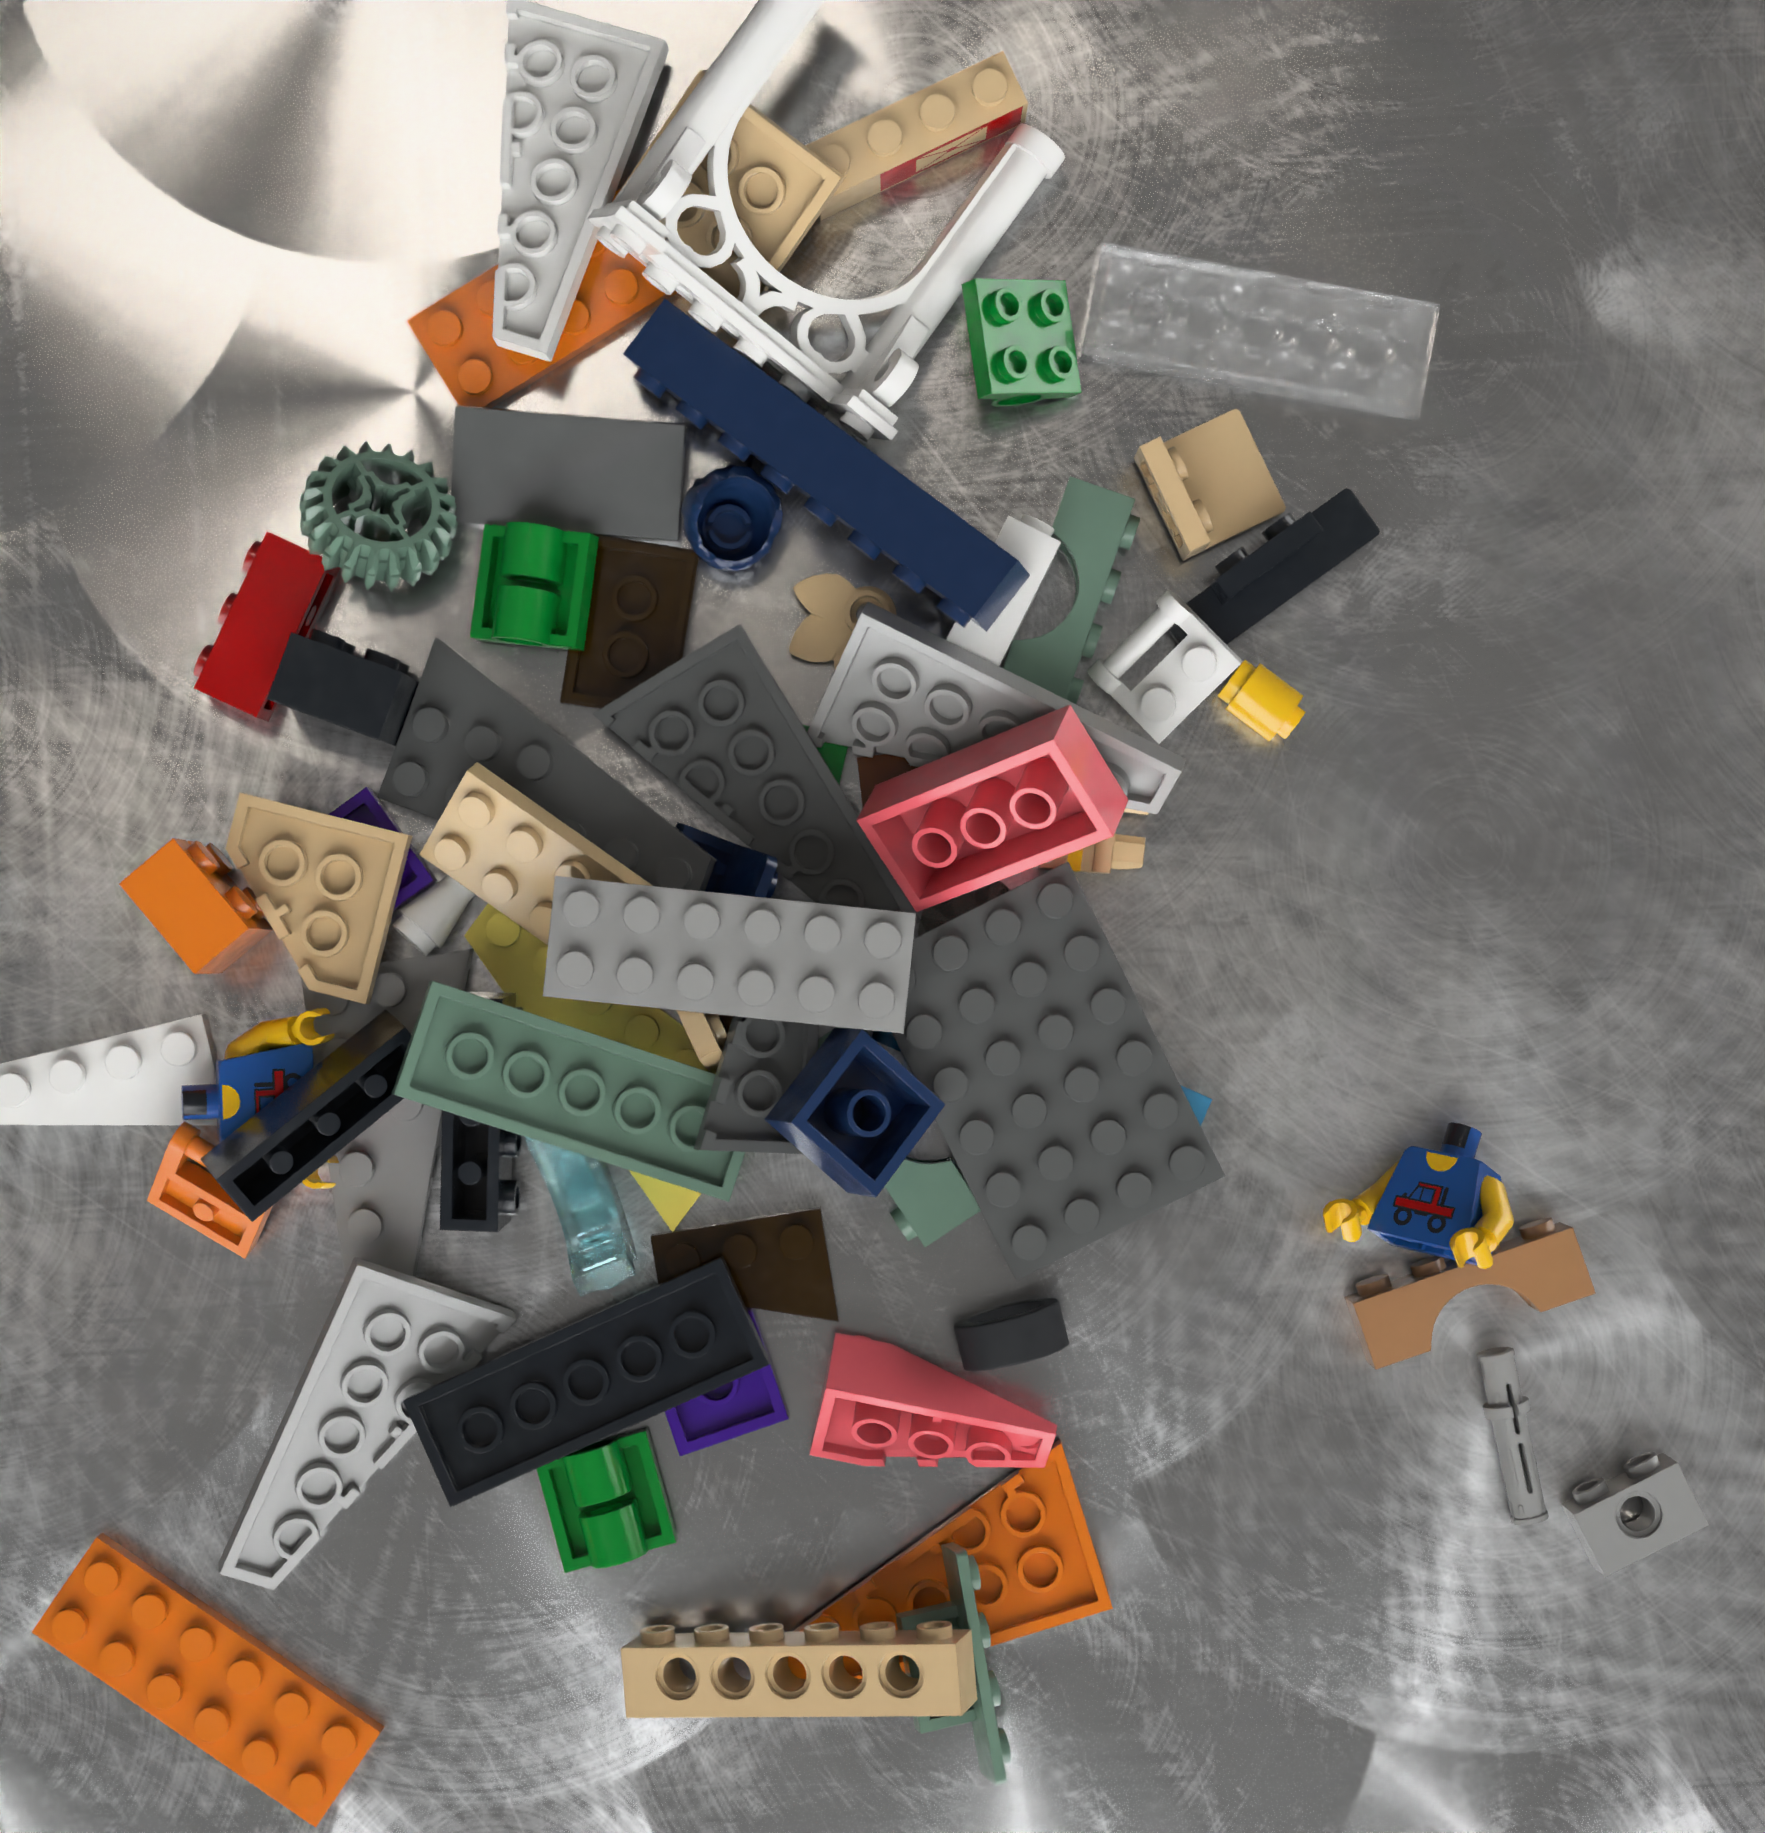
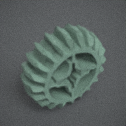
(371, 534)

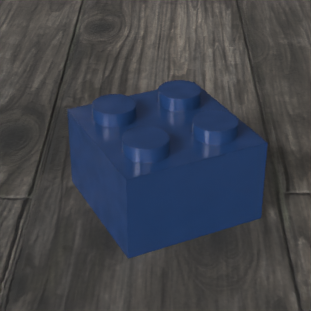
(855, 1111)

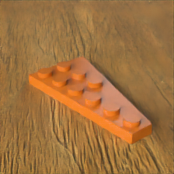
(1029, 1555)

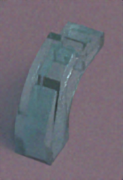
(590, 1217)

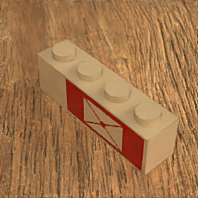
(922, 130)

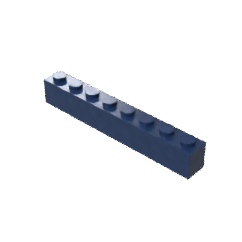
(827, 466)

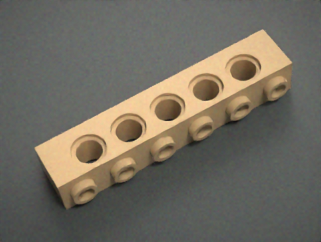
(660, 1689)

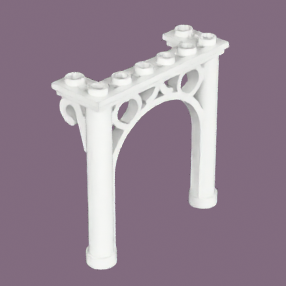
(875, 372)

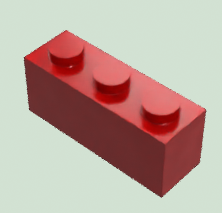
(278, 597)

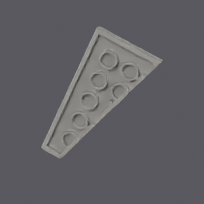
(348, 1411)

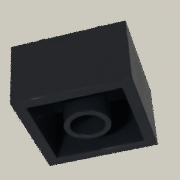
(350, 691)

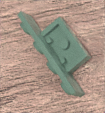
(961, 1611)

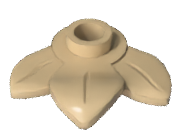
(832, 617)

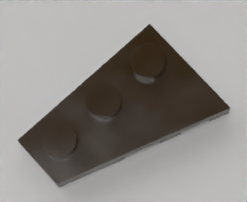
(774, 1260)

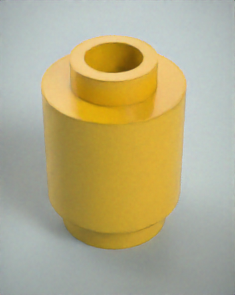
(1262, 701)

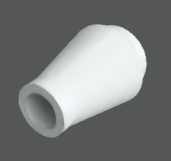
(433, 915)

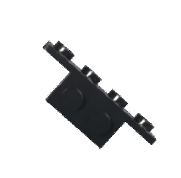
(1282, 567)

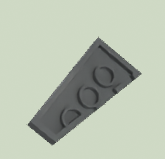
(751, 1077)

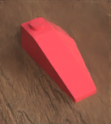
(898, 1405)

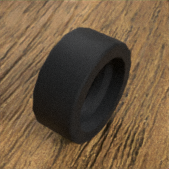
(1011, 1334)

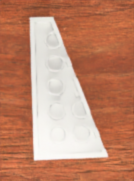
(564, 144)

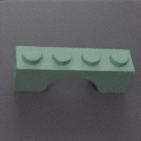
(1091, 529)
(928, 1195)

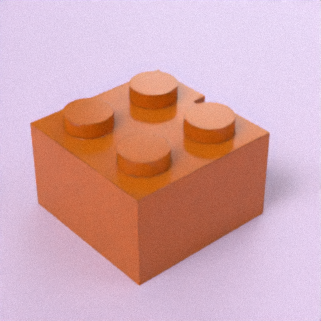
(197, 905)

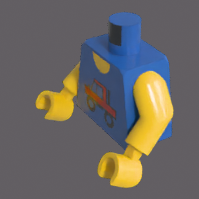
(255, 1072)
(1433, 1203)

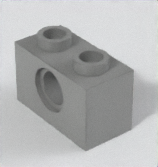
(1667, 1513)

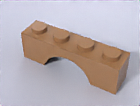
(1399, 1315)

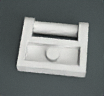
(1178, 680)

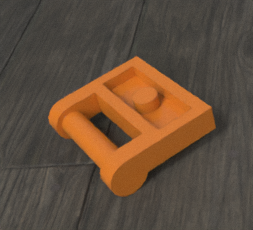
(198, 1199)

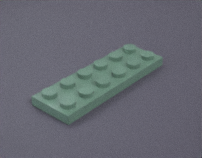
(563, 1088)

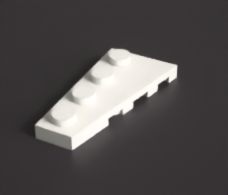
(112, 1079)

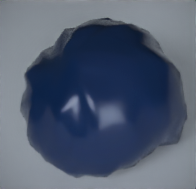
(732, 517)

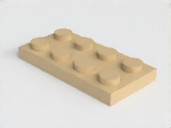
(513, 850)

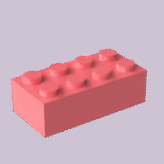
(993, 809)

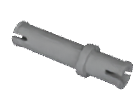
(1508, 1415)

